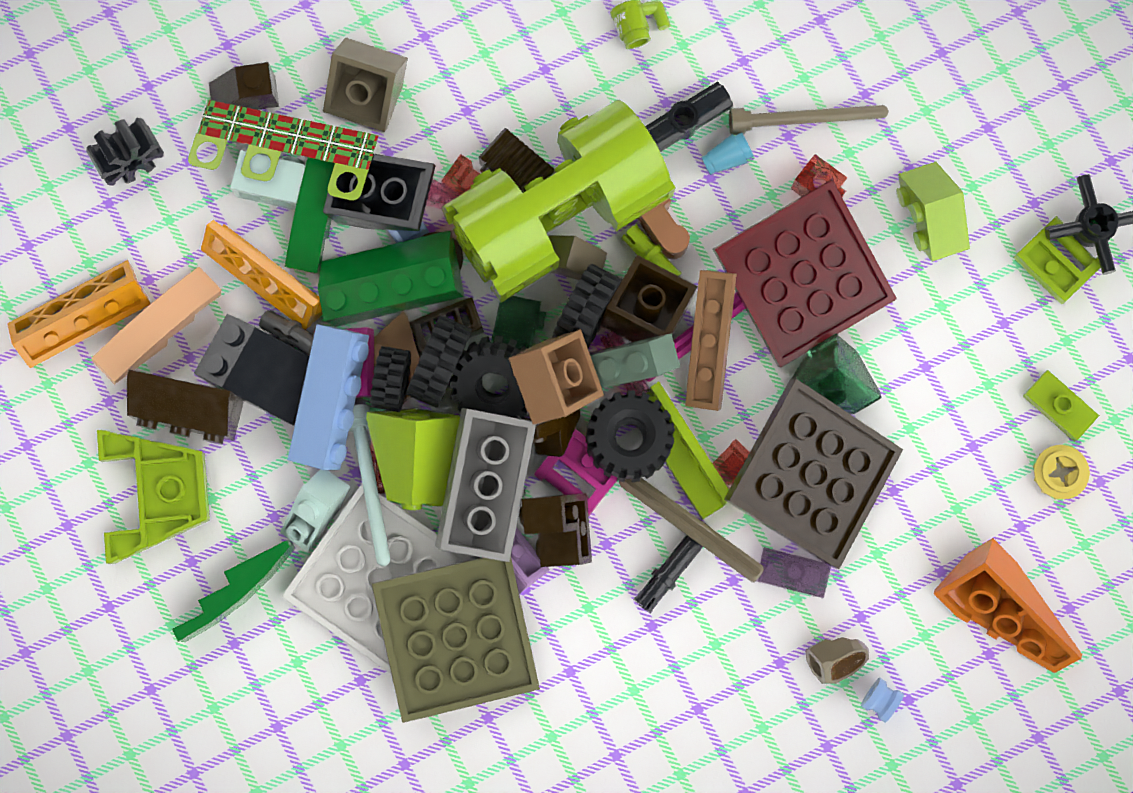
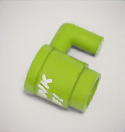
(632, 21)

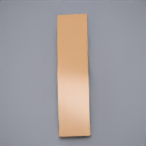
(156, 325)

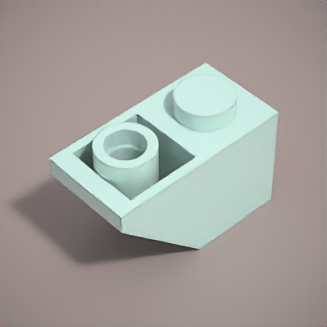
(314, 508)

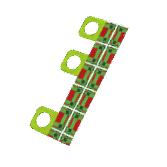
(278, 133)

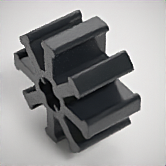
(124, 151)

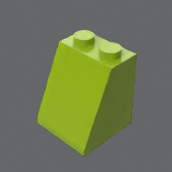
(413, 454)

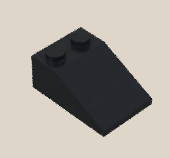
(390, 198)
(255, 368)

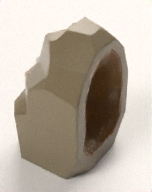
(836, 659)

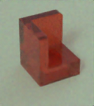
(460, 175)
(731, 461)

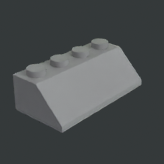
(485, 485)

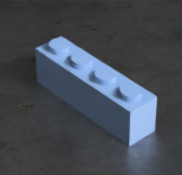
(328, 397)

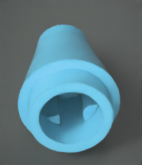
(728, 154)

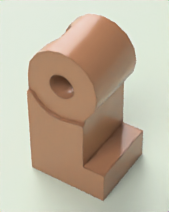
(665, 231)

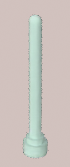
(369, 483)

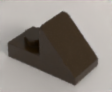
(553, 436)

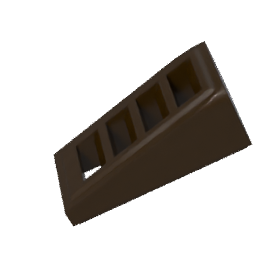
(448, 311)

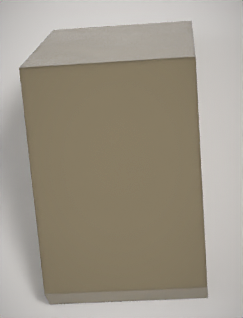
(575, 255)

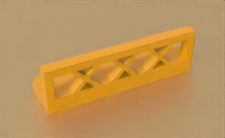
(261, 274)
(78, 316)

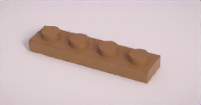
(710, 340)

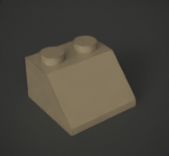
(364, 84)

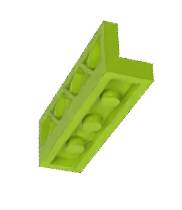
(690, 463)

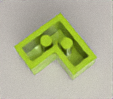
(937, 210)

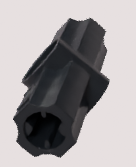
(699, 108)

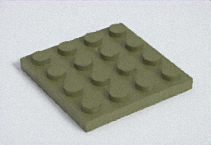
(455, 637)

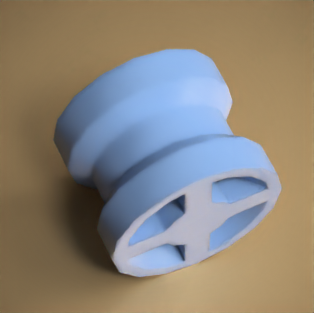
(882, 700)

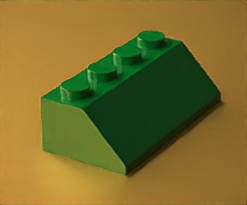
(389, 279)

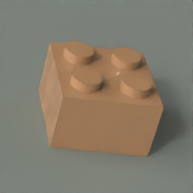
(556, 377)

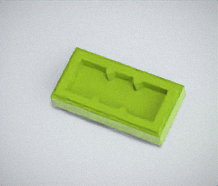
(1061, 405)

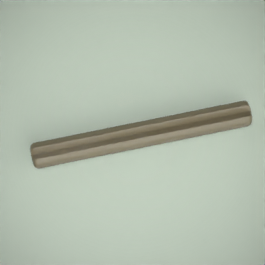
(694, 528)

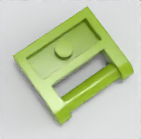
(1054, 269)

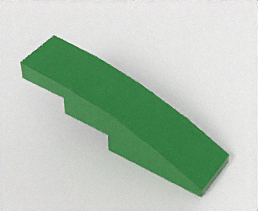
(310, 224)
(243, 581)

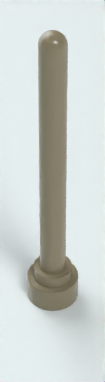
(743, 120)

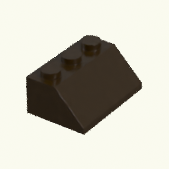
(182, 407)

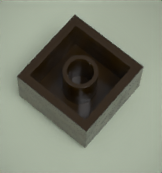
(647, 302)

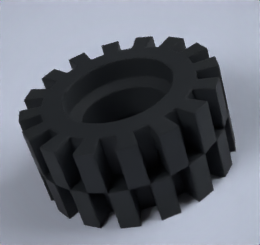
(390, 379)

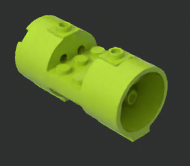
(606, 166)

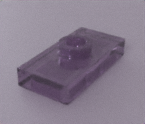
(794, 573)

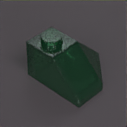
(838, 375)

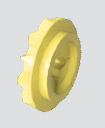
(1066, 457)

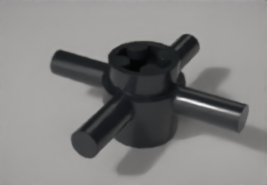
(1097, 234)

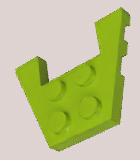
(169, 492)

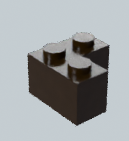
(560, 527)

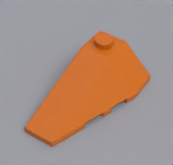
(1001, 598)

